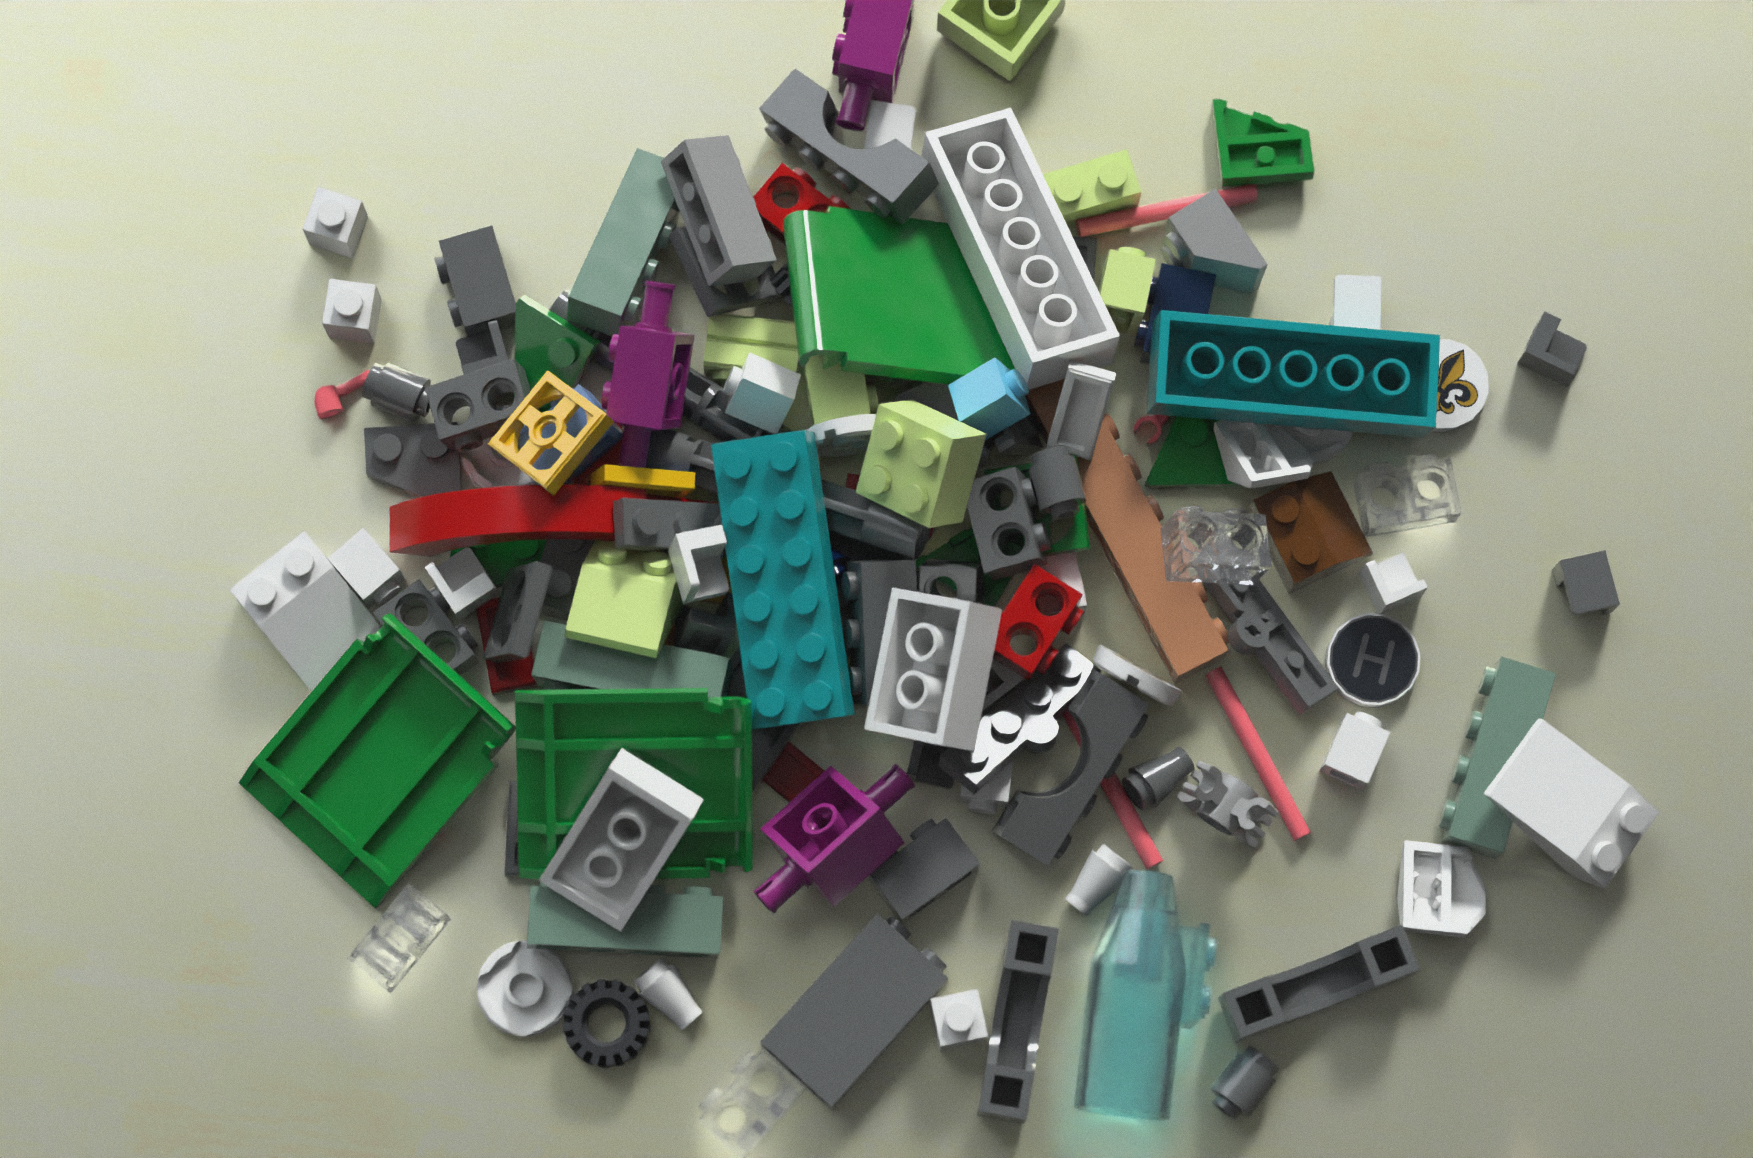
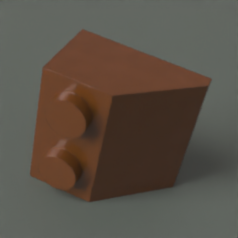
(1310, 530)

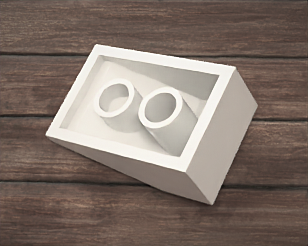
(304, 608)
(1571, 805)
(621, 840)

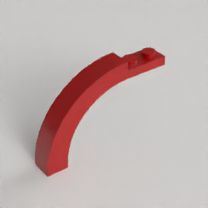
(507, 514)

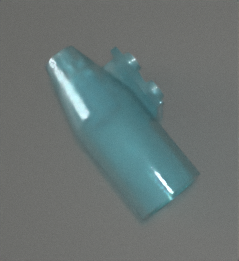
(1138, 994)

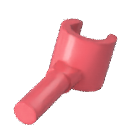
(328, 397)
(1157, 420)

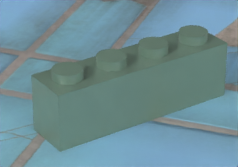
(625, 248)
(577, 665)
(1512, 704)
(658, 926)

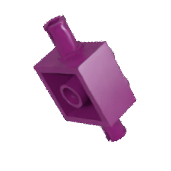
(870, 55)
(647, 375)
(832, 836)

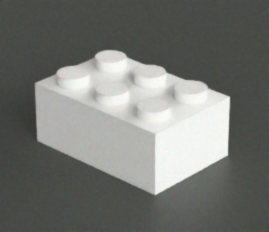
(933, 669)

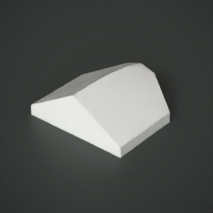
(1261, 454)
(1439, 890)

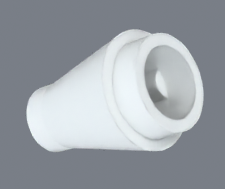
(1097, 879)
(667, 992)

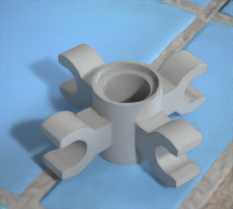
(1227, 804)

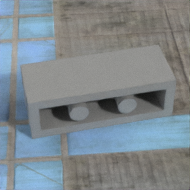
(718, 210)

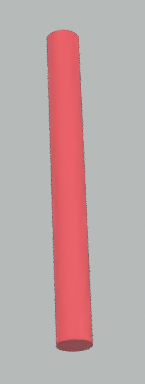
(1157, 211)
(1257, 753)
(1125, 810)

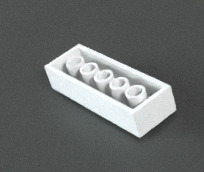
(1019, 248)

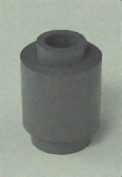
(397, 391)
(1057, 482)
(1244, 1083)

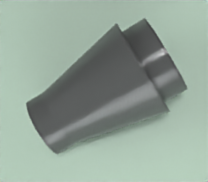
(1155, 779)

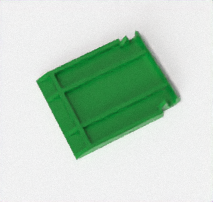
(886, 297)
(694, 739)
(379, 759)

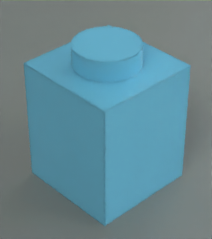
(990, 397)

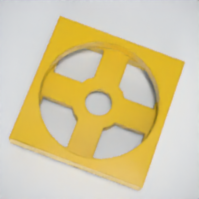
(572, 449)

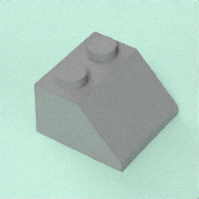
(1212, 241)

